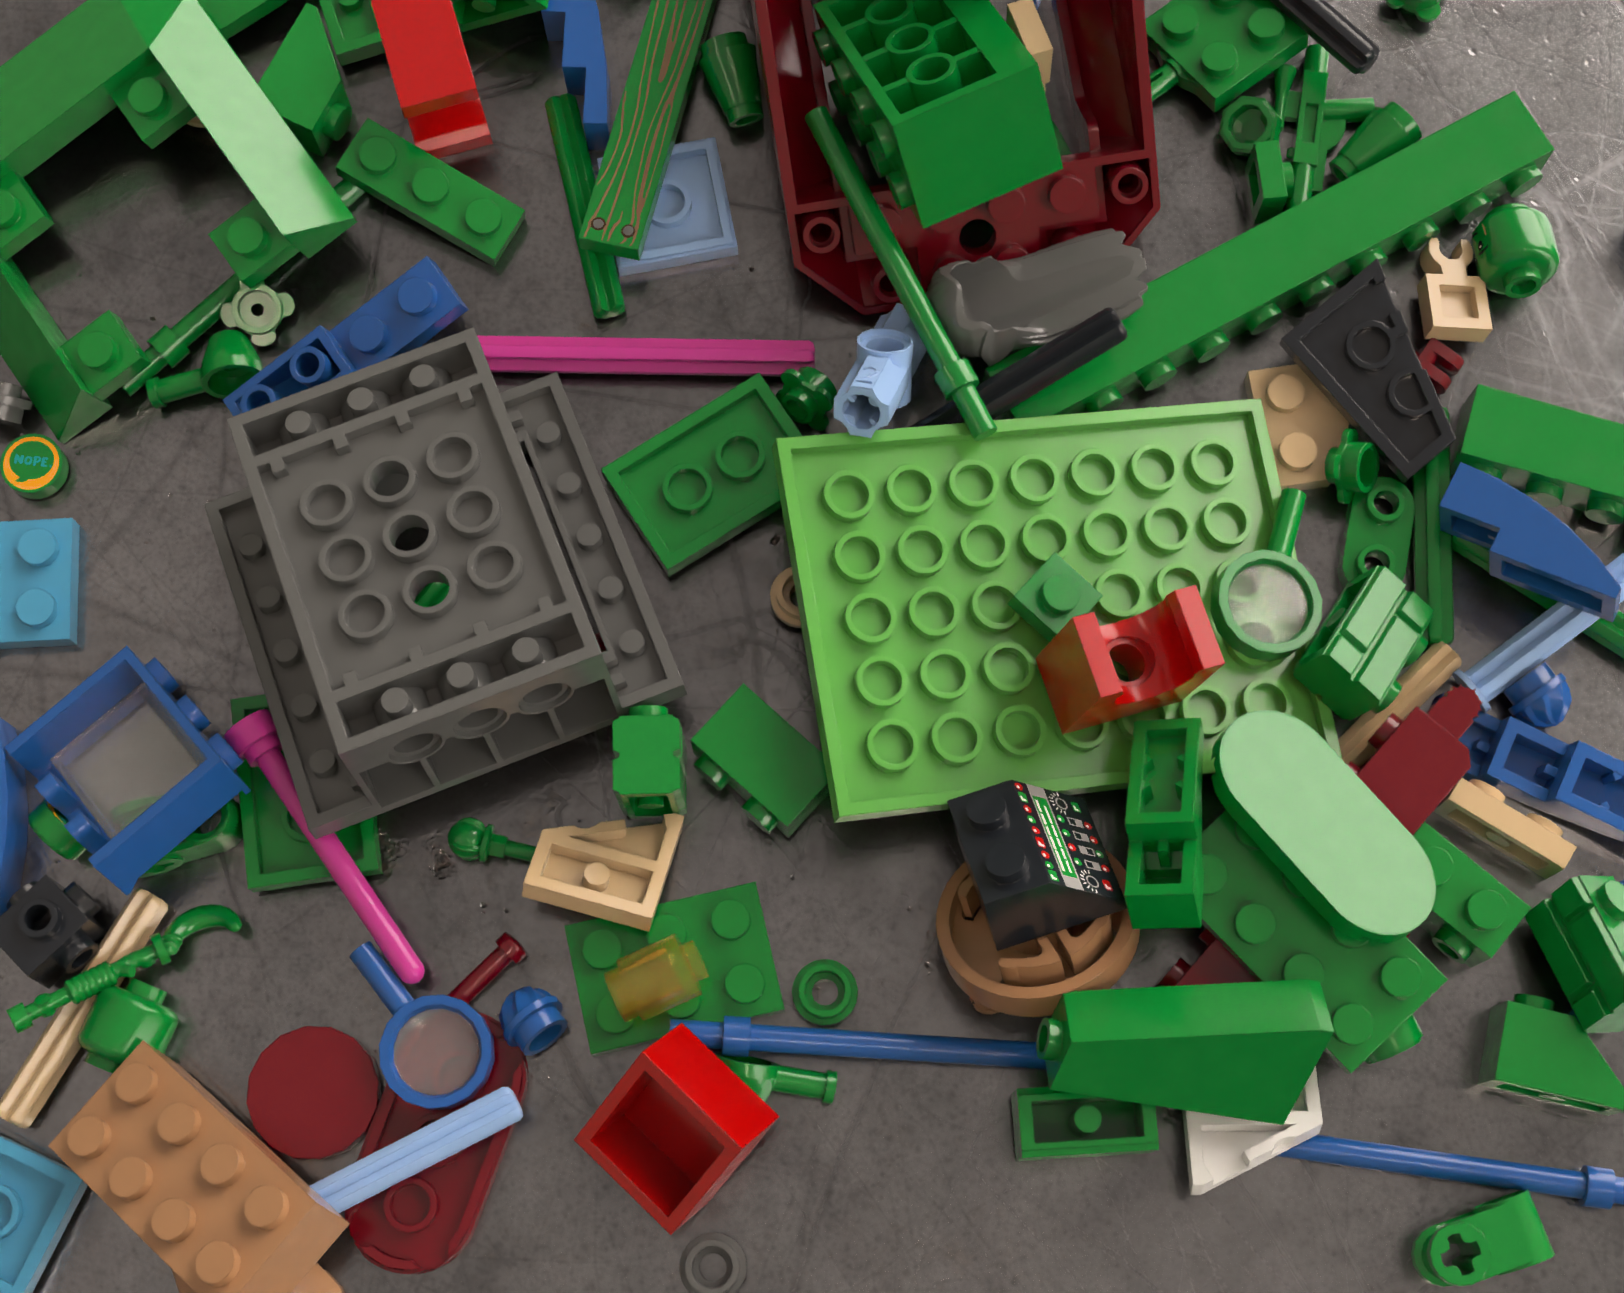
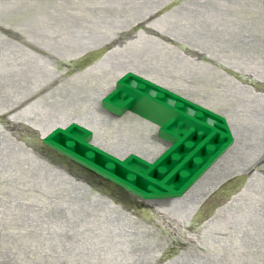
(161, 70)

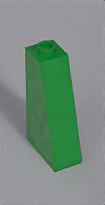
(1190, 1046)

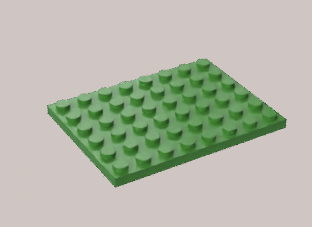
(926, 537)

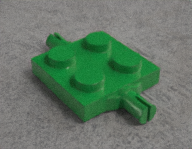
(1219, 46)

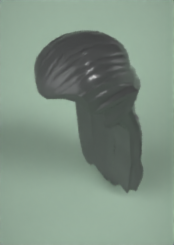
(1036, 297)

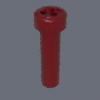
(507, 951)

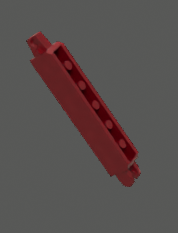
(1409, 773)

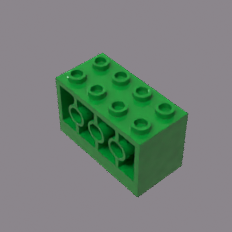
(938, 99)

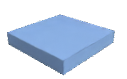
(691, 213)

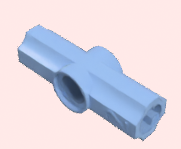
(881, 374)

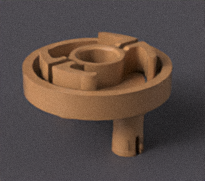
(1036, 973)

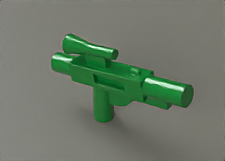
(1317, 120)

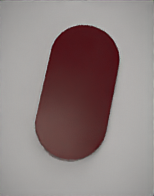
(436, 1211)

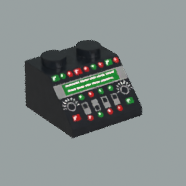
(1033, 861)

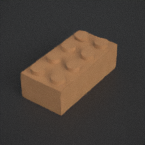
(196, 1181)

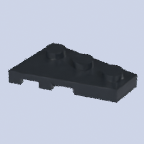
(1369, 371)

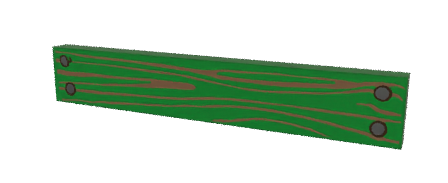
(645, 127)

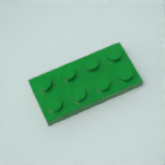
(1283, 937)

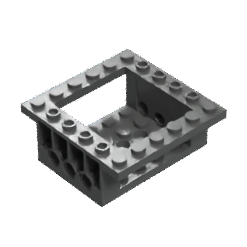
(408, 697)

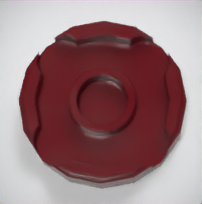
(314, 1093)

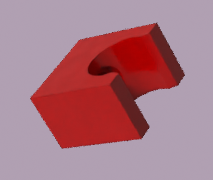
(432, 75)
(1162, 649)

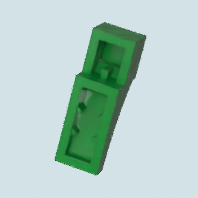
(1165, 824)

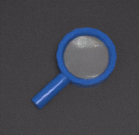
(433, 1046)

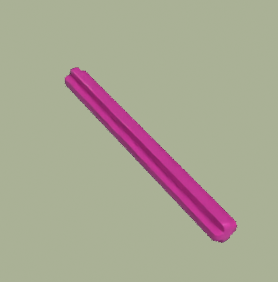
(645, 355)

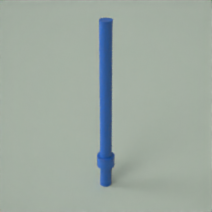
(738, 1036)
(1591, 1185)

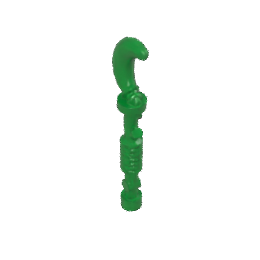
(106, 975)

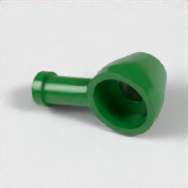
(224, 368)
(767, 1076)

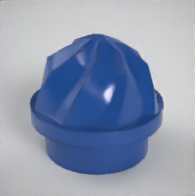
(1540, 697)
(531, 1019)

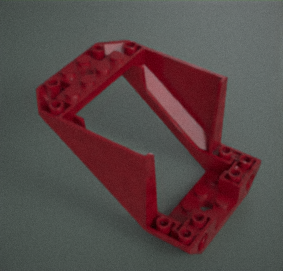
(1097, 190)

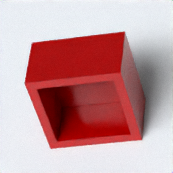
(675, 1127)

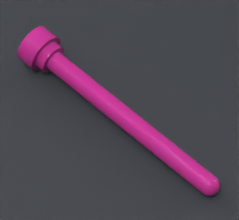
(258, 743)

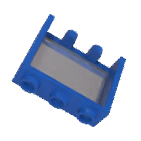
(129, 766)

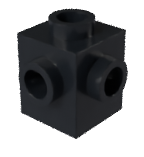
(50, 929)

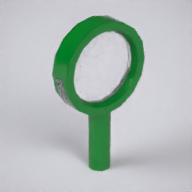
(1265, 598)

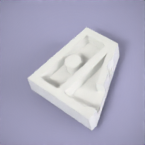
(1228, 1146)

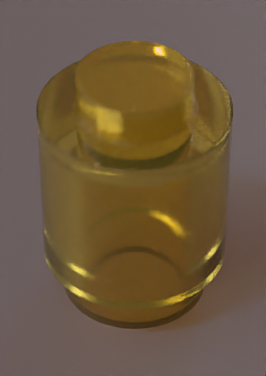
(656, 978)

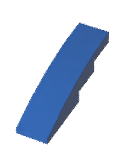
(583, 63)
(1548, 773)

